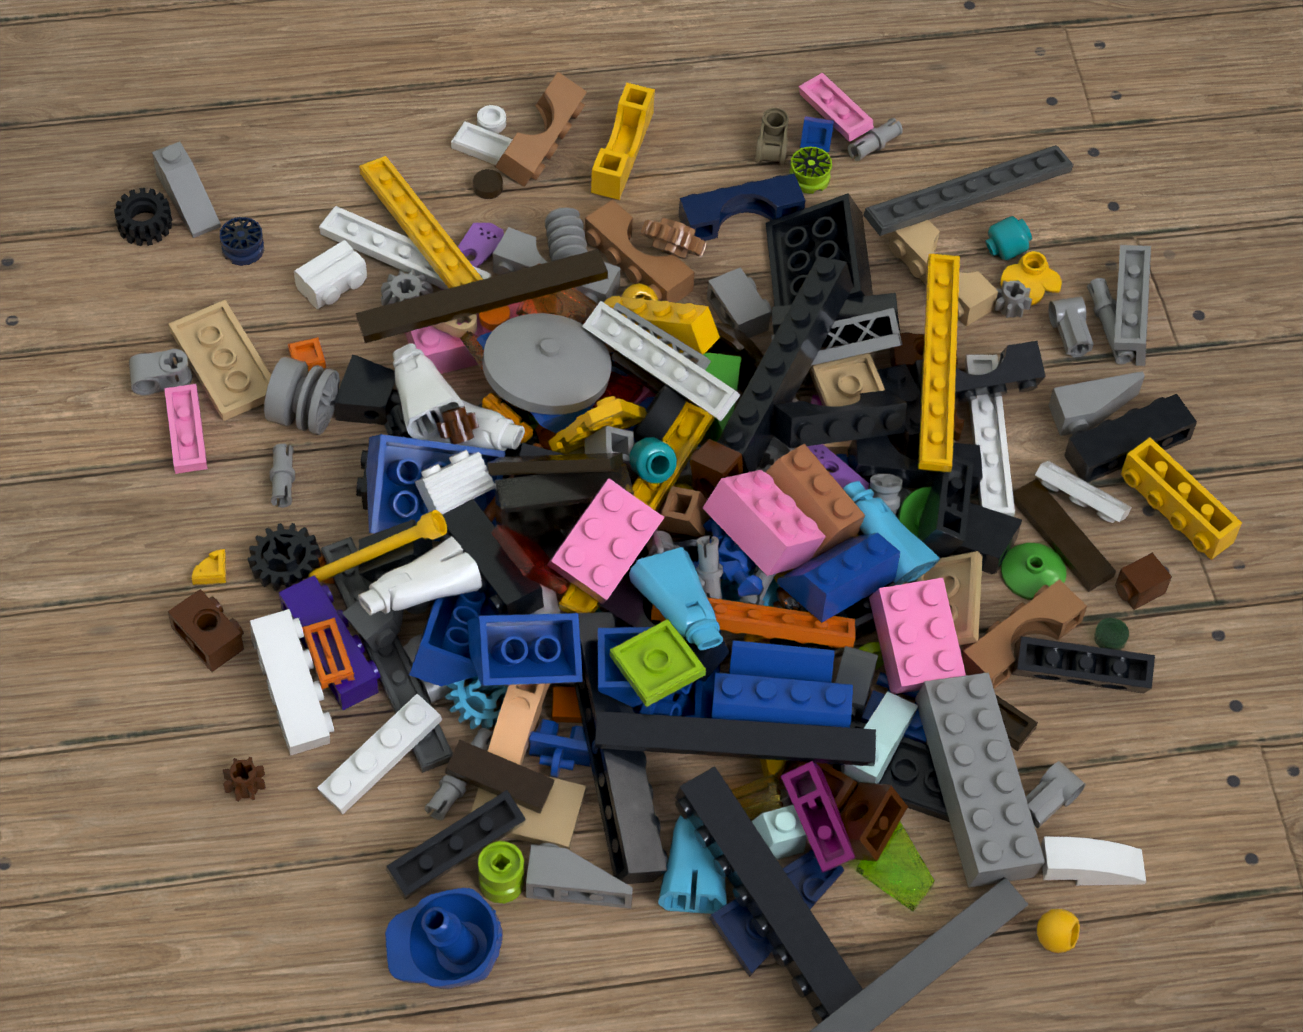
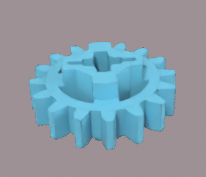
(476, 705)

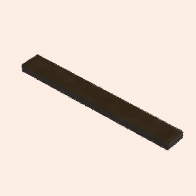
(481, 296)

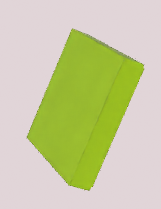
(657, 662)

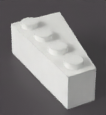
(290, 681)

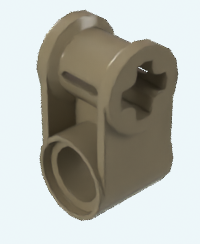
(773, 136)

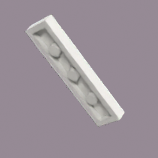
(379, 753)

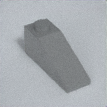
(185, 189)
(1090, 402)
(566, 877)

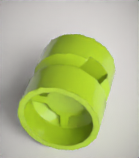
(501, 872)

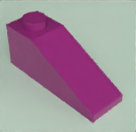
(819, 815)

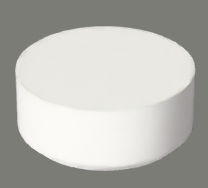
(492, 118)

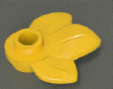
(1038, 279)

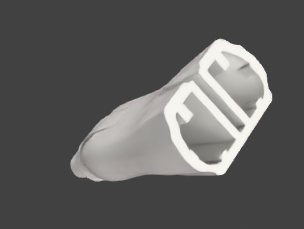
(421, 391)
(493, 431)
(434, 575)

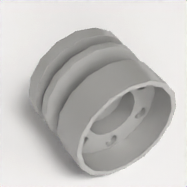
(301, 395)

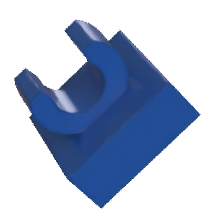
(817, 133)

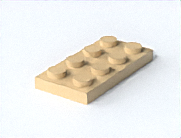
(223, 359)

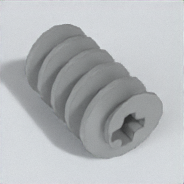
(565, 233)

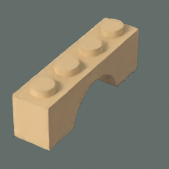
(913, 246)

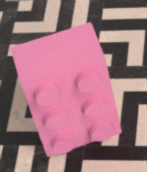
(764, 522)
(605, 541)
(916, 634)

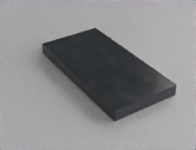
(912, 777)

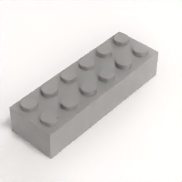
(979, 780)

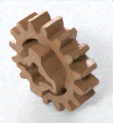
(673, 238)

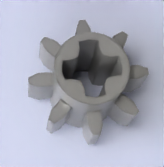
(1013, 299)

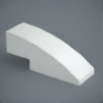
(1092, 861)

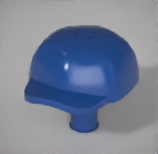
(444, 940)

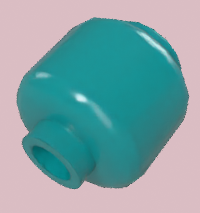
(1008, 238)
(653, 460)

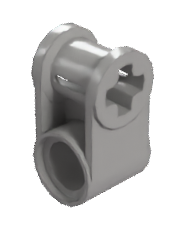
(157, 371)

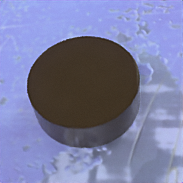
(488, 184)

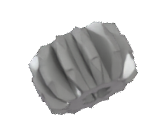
(404, 287)

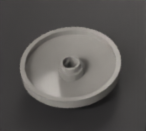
(546, 364)

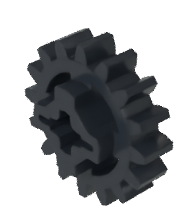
(284, 556)

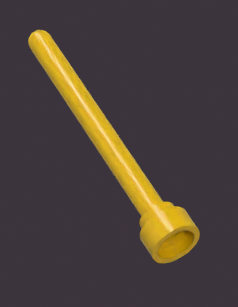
(431, 526)

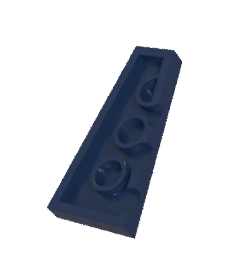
(736, 923)

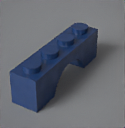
(767, 198)

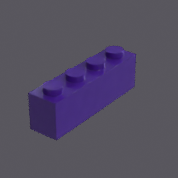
(314, 604)

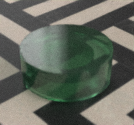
(1111, 634)

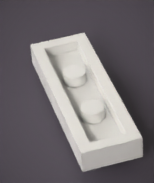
(1082, 492)

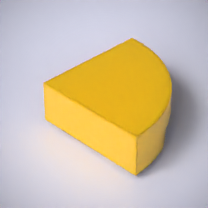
(211, 569)

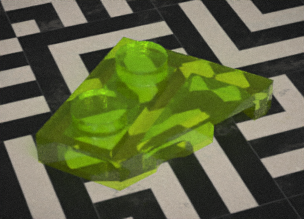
(899, 870)

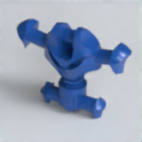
(734, 561)

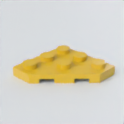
(608, 412)

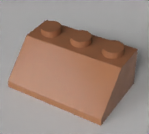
(817, 496)

